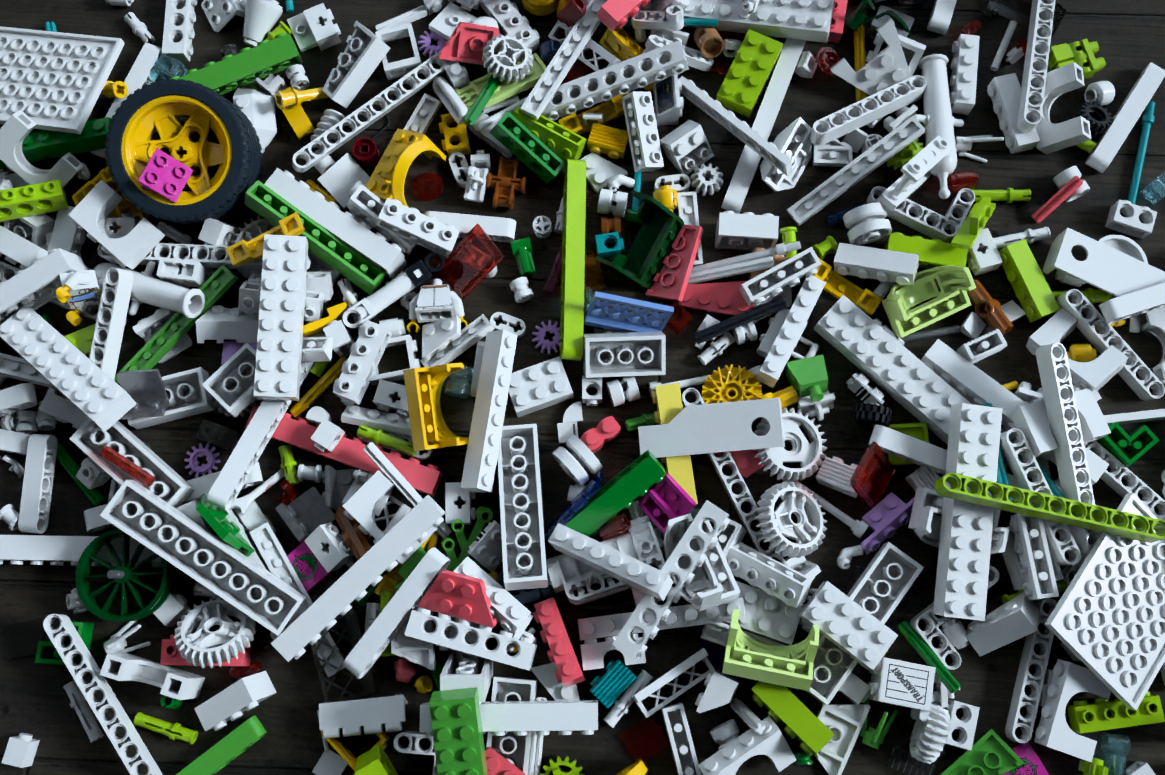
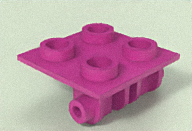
(165, 175)

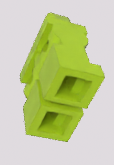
(1079, 52)

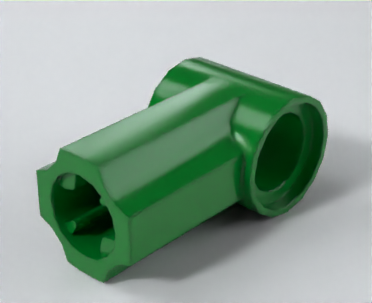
(523, 253)

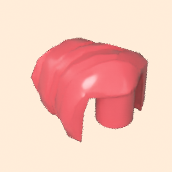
(404, 670)

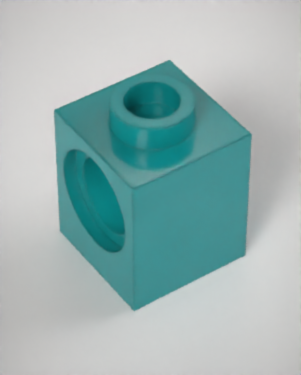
(602, 239)

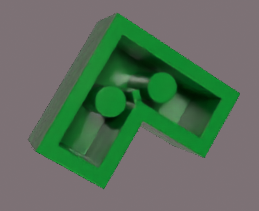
(1130, 446)
(48, 654)

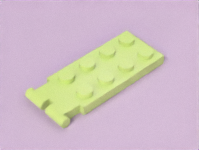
(504, 90)

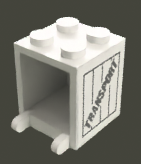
(903, 685)

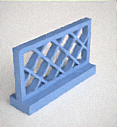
(622, 321)

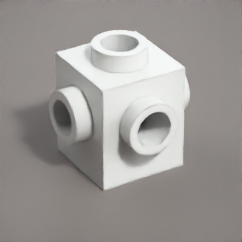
(92, 474)

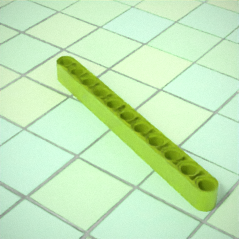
(573, 260)
(1041, 508)

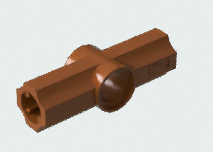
(995, 316)
(352, 534)

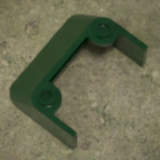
(651, 244)

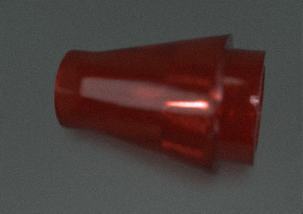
(616, 526)

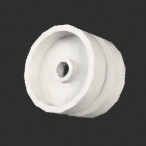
(867, 223)
(577, 460)

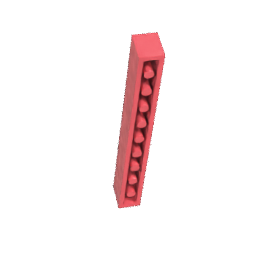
(351, 453)

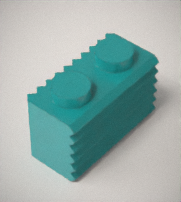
(612, 683)

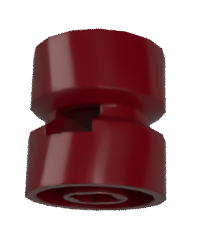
(366, 153)

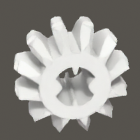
(707, 186)

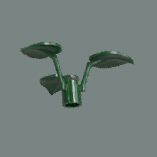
(858, 17)

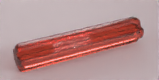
(127, 466)

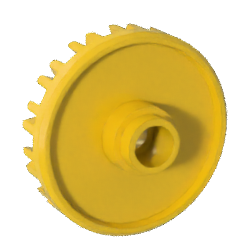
(731, 382)

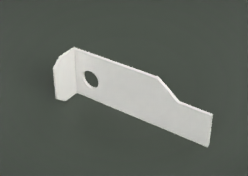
(1103, 266)
(715, 429)

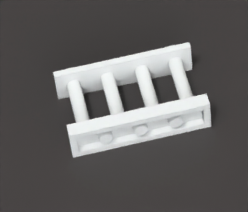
(915, 173)

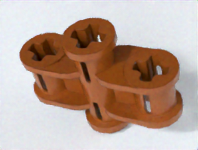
(506, 183)

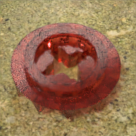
(830, 56)
(434, 191)

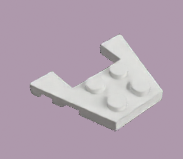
(883, 70)

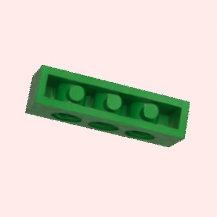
(527, 147)

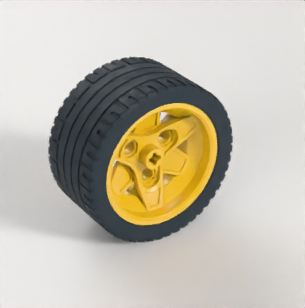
(156, 109)

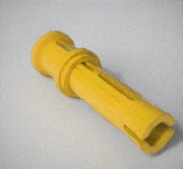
(114, 89)
(295, 97)

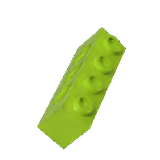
(32, 200)

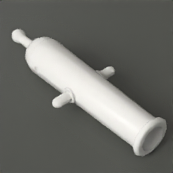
(938, 115)
(158, 292)

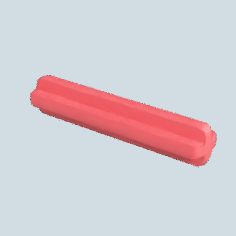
(1057, 199)

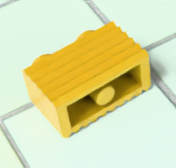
(608, 141)

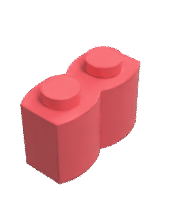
(605, 432)

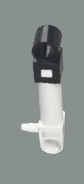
(391, 292)

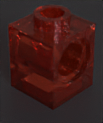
(685, 318)

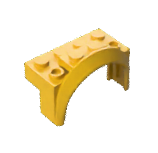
(391, 170)
(423, 400)

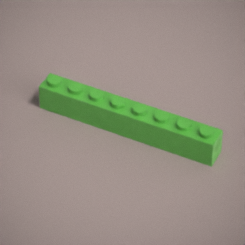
(320, 240)

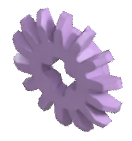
(426, 41)
(546, 344)
(201, 452)

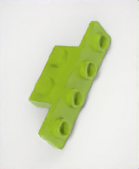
(974, 223)

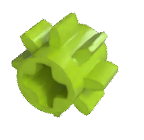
(1093, 768)

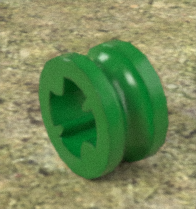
(802, 758)

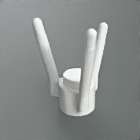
(965, 143)
(117, 642)

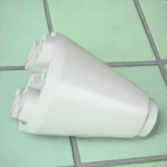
(259, 20)

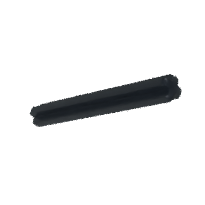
(740, 320)

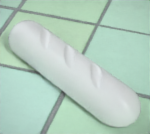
(450, 99)

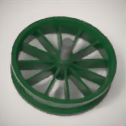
(124, 577)

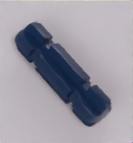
(838, 217)

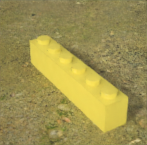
(668, 407)

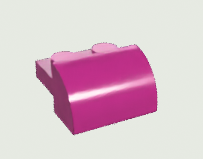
(666, 502)

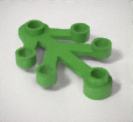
(463, 543)

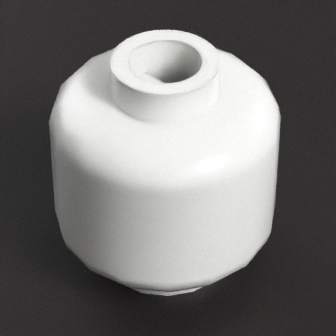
(1100, 92)

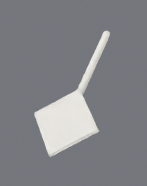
(329, 762)

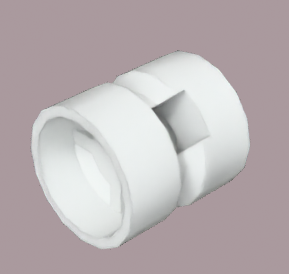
(1065, 176)
(605, 202)
(616, 393)
(725, 733)

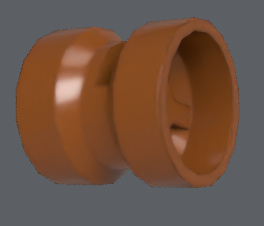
(610, 225)

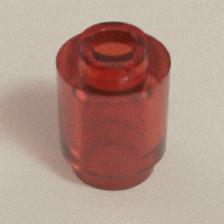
(962, 180)

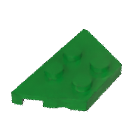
(226, 530)

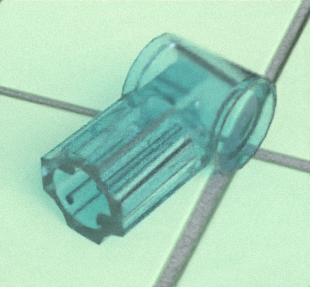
(1115, 749)

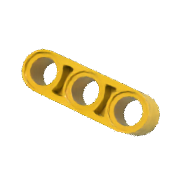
(297, 119)

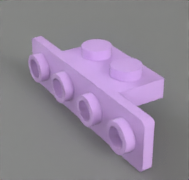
(885, 520)

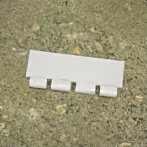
(363, 712)

